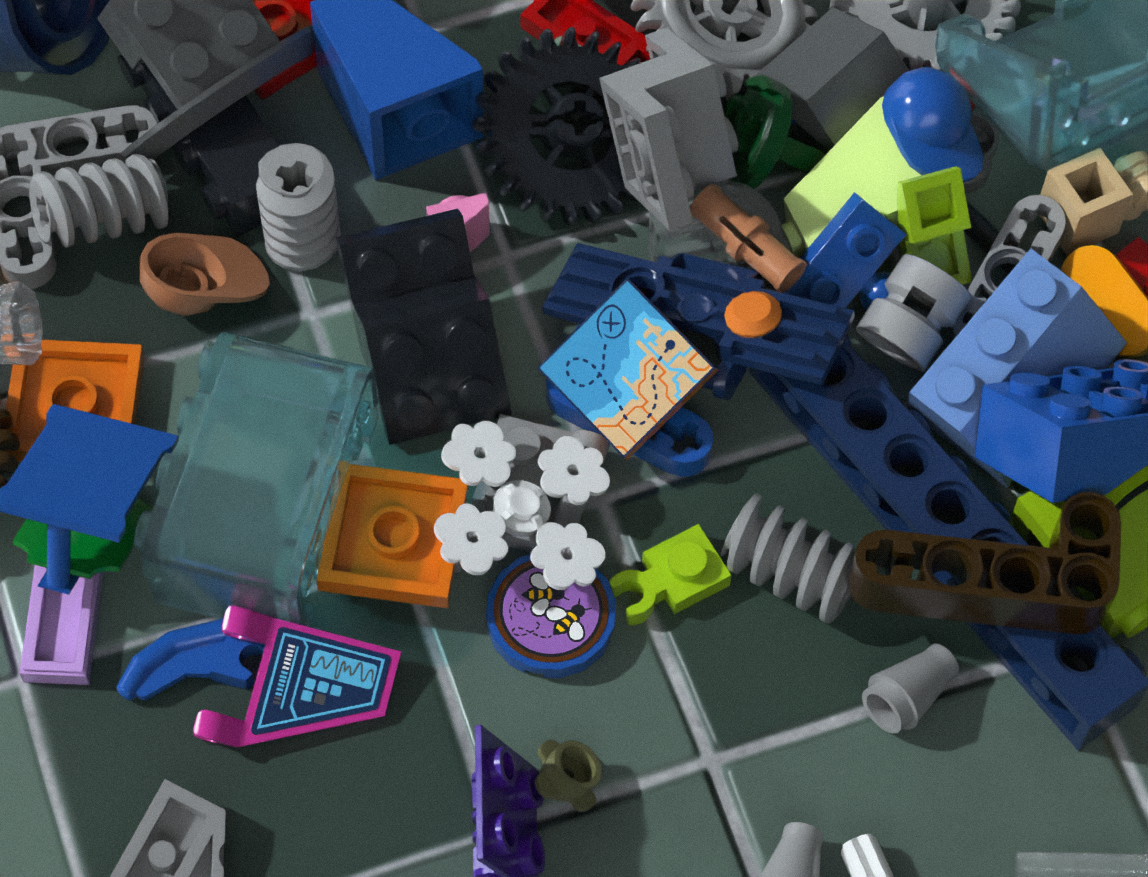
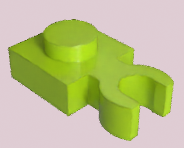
(677, 571)

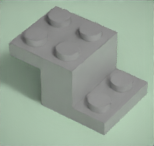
(670, 127)

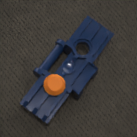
(714, 299)

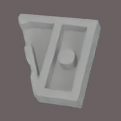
(176, 838)

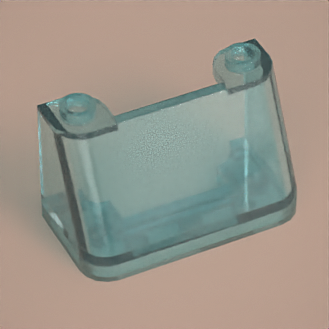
(1058, 82)

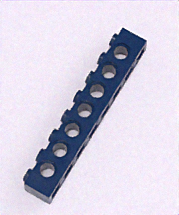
(1075, 701)

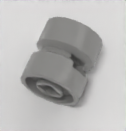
(903, 331)

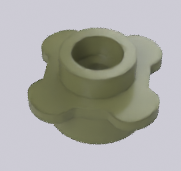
(568, 773)

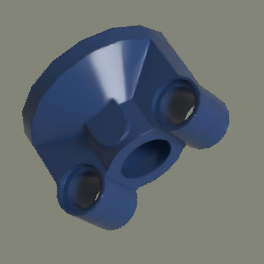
(50, 35)

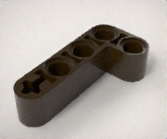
(985, 564)

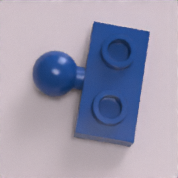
(848, 256)

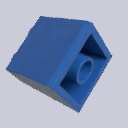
(395, 82)

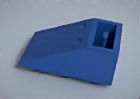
(1067, 428)

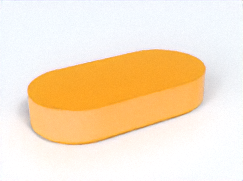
(1114, 293)

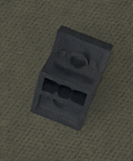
(424, 326)

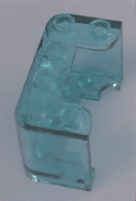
(254, 478)

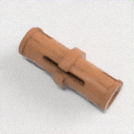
(719, 213)

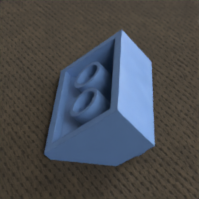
(1028, 325)

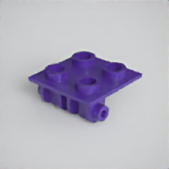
(504, 811)

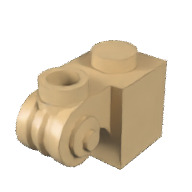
(1097, 195)

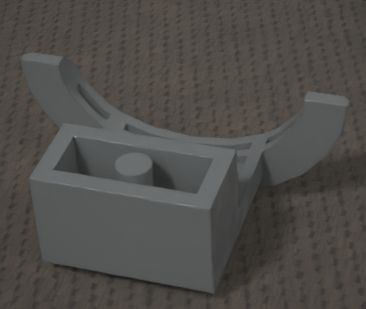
(200, 55)

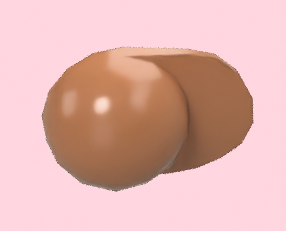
(196, 271)

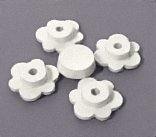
(522, 506)

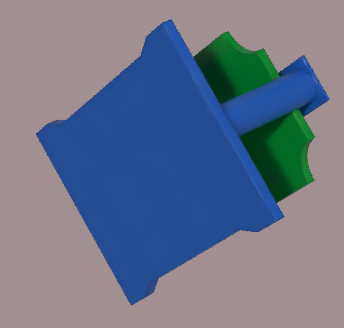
(82, 493)

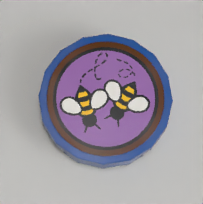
(548, 627)

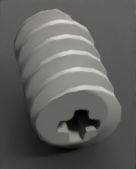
(97, 197)
(298, 206)
(790, 559)

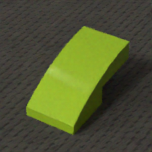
(934, 218)

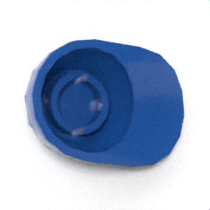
(931, 122)

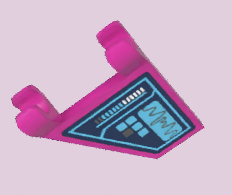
(302, 683)

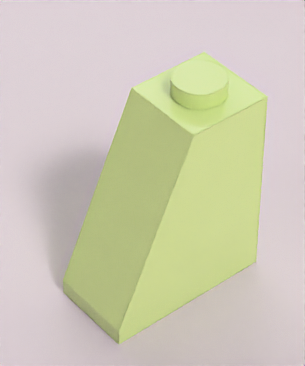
(861, 163)

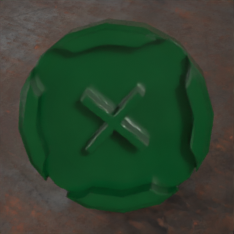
(762, 128)

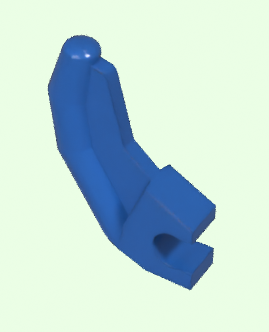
(185, 653)

